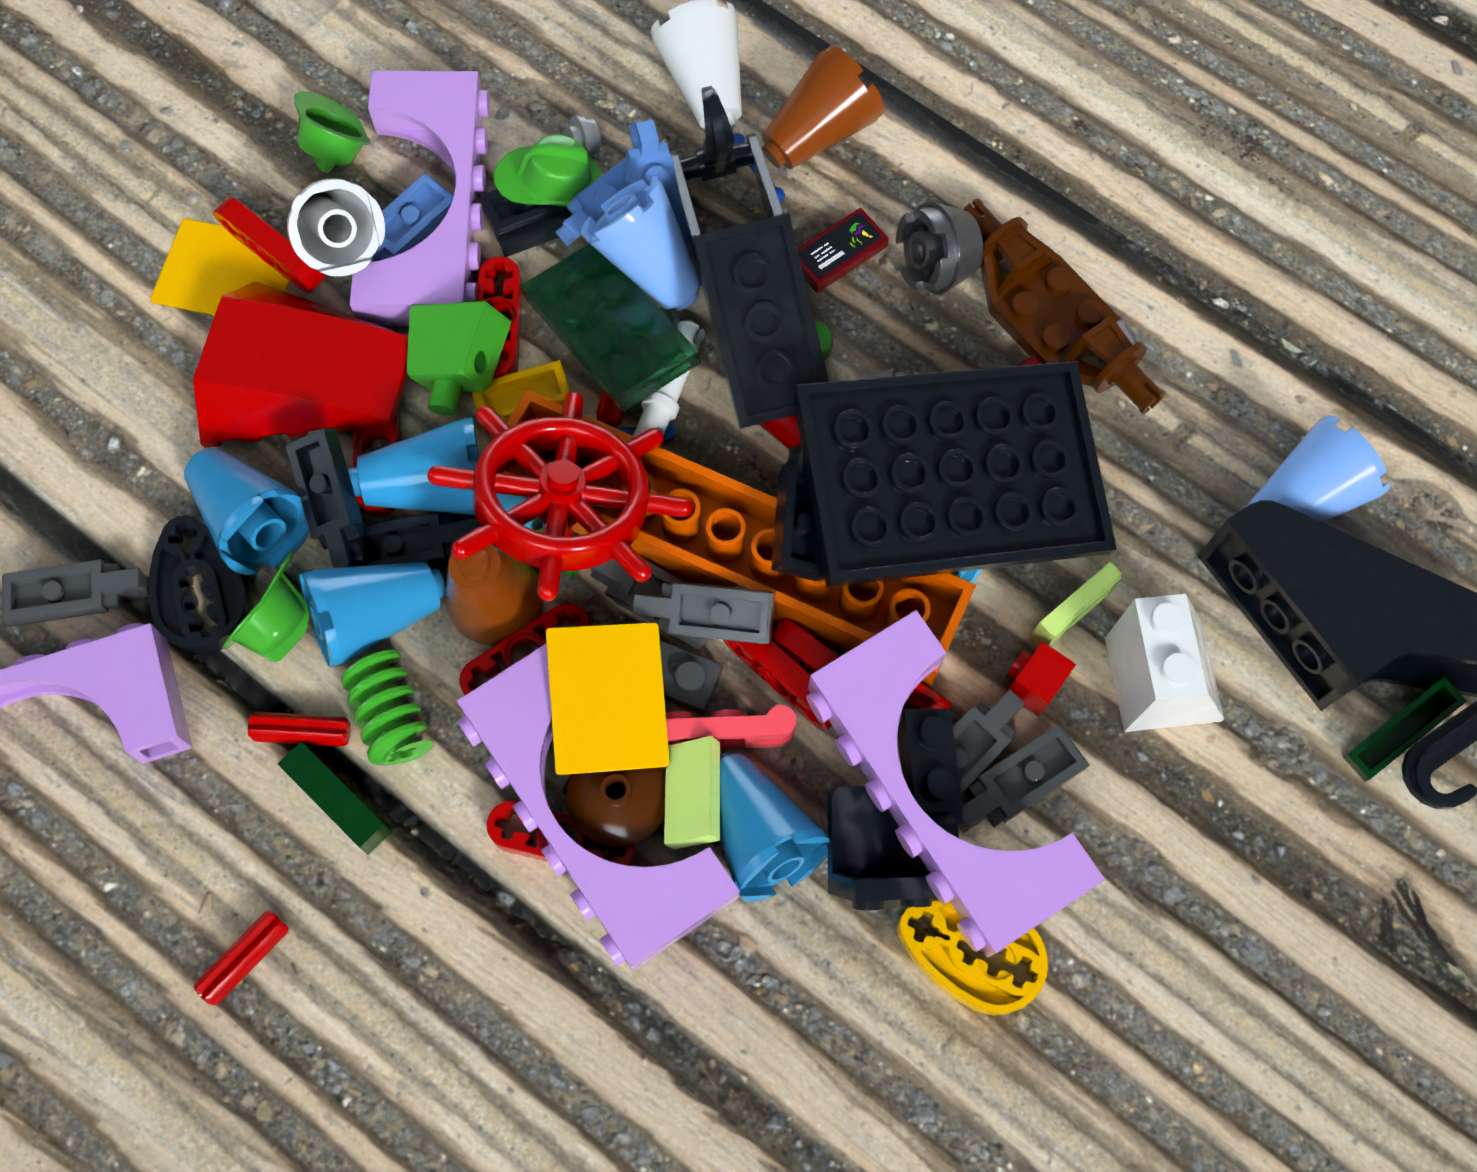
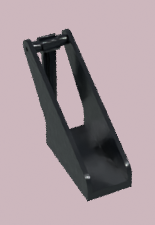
(751, 282)
(1351, 618)

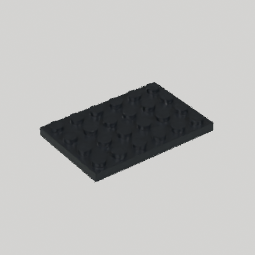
(951, 472)

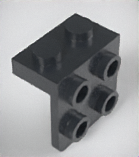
(866, 856)

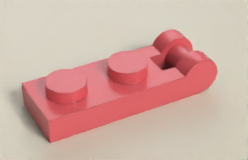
(734, 729)

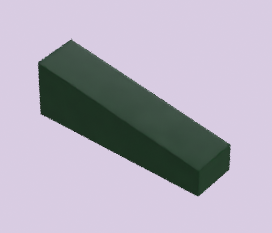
(1404, 729)
(334, 798)

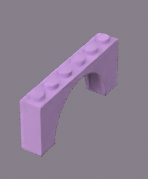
(446, 117)
(122, 674)
(991, 890)
(636, 905)

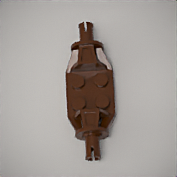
(1056, 311)

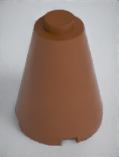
(822, 110)
(491, 595)

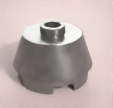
(939, 247)

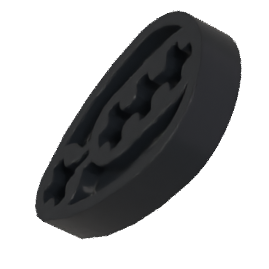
(172, 598)

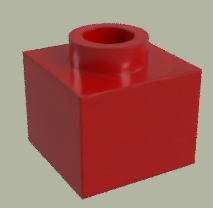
(1039, 676)

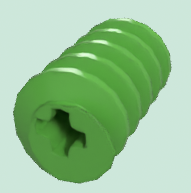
(381, 709)

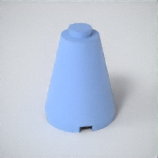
(646, 243)
(1327, 473)

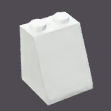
(1162, 665)

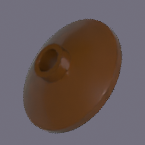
(621, 820)

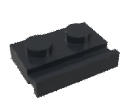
(521, 225)

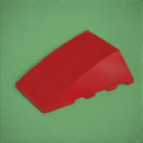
(293, 369)

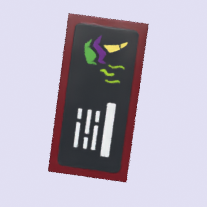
(840, 249)

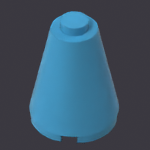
(398, 472)
(245, 511)
(367, 605)
(764, 831)

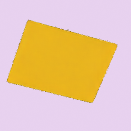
(207, 265)
(607, 698)

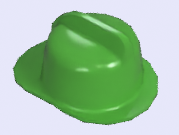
(328, 131)
(546, 172)
(276, 620)

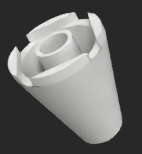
(701, 52)
(335, 227)

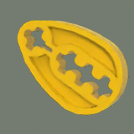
(971, 983)

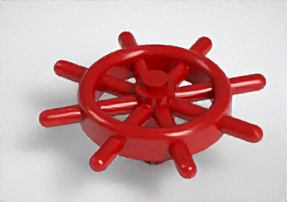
(560, 494)

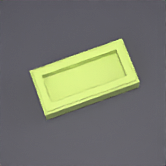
(1077, 605)
(692, 793)

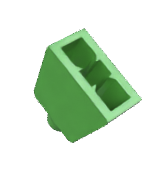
(454, 350)

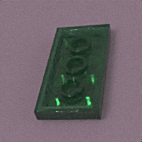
(610, 326)

